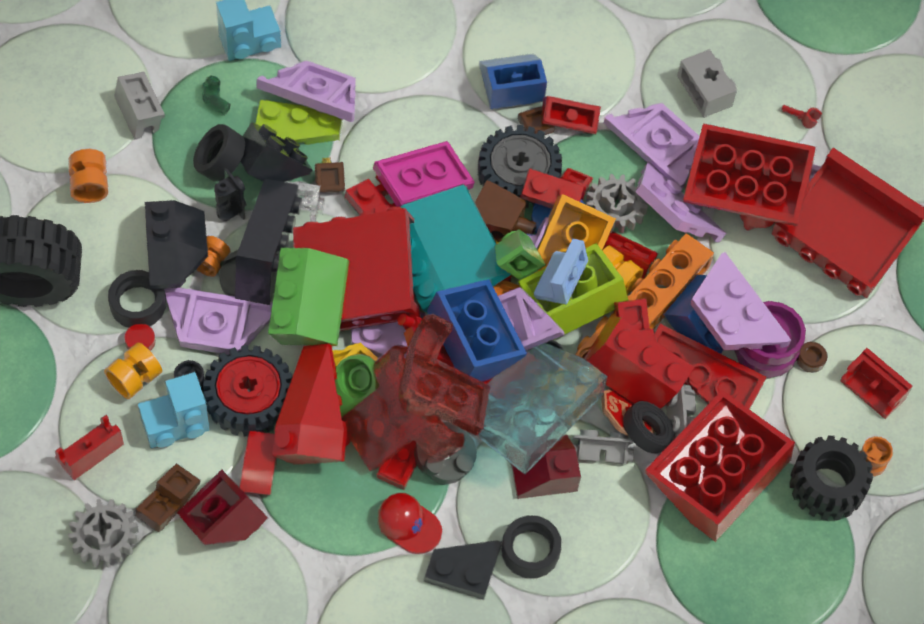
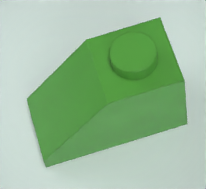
(518, 255)

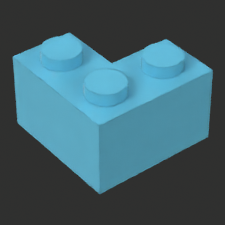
(246, 31)
(177, 414)

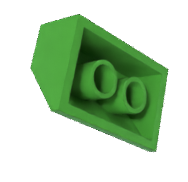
(308, 297)

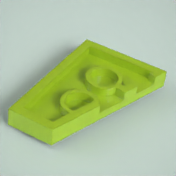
(299, 122)

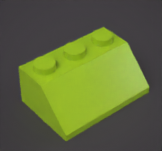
(592, 297)

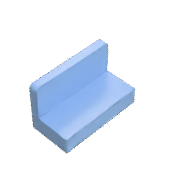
(562, 273)

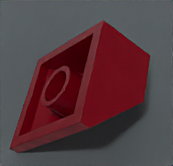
(553, 474)
(222, 512)

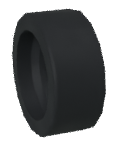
(219, 150)
(131, 280)
(531, 524)

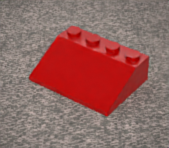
(750, 174)
(720, 464)

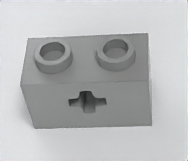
(707, 83)

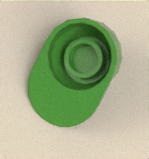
(355, 380)

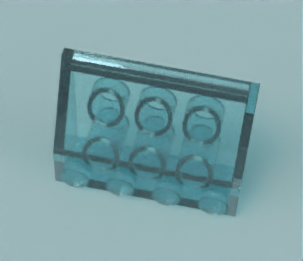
(538, 403)

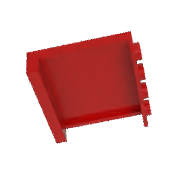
(851, 224)
(379, 263)

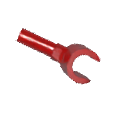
(809, 118)

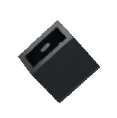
(272, 156)

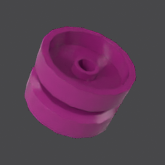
(772, 359)

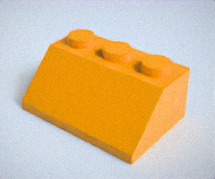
(570, 221)

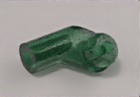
(212, 97)

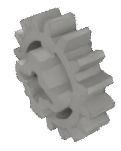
(630, 207)
(89, 528)

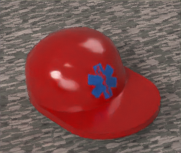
(409, 524)

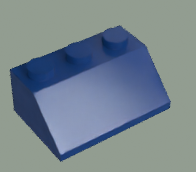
(481, 333)

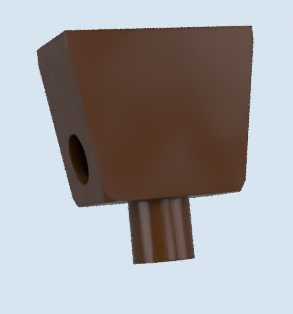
(502, 211)

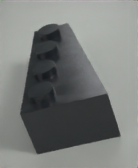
(263, 239)

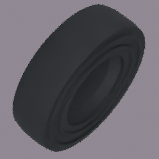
(641, 435)

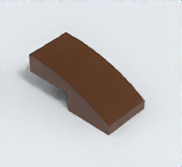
(169, 497)

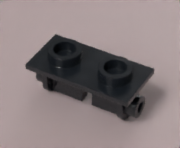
(230, 197)

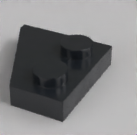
(464, 567)

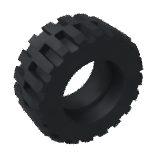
(37, 261)

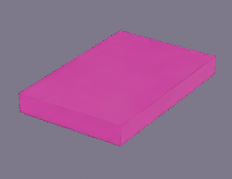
(422, 173)

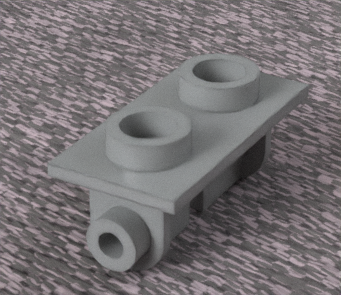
(679, 407)
(615, 446)

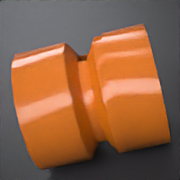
(88, 175)

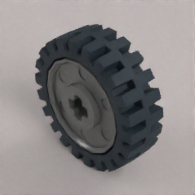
(512, 153)

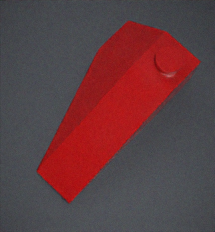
(310, 418)

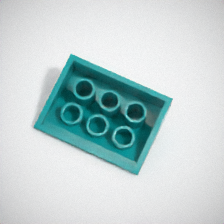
(449, 244)

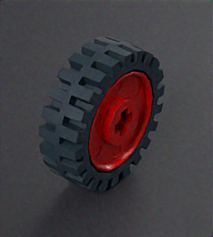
(228, 395)

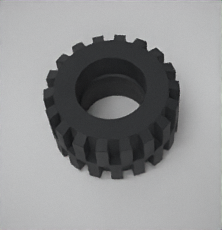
(844, 460)

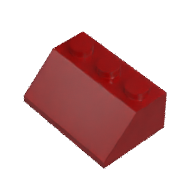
(637, 364)

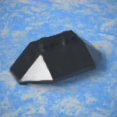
(174, 242)

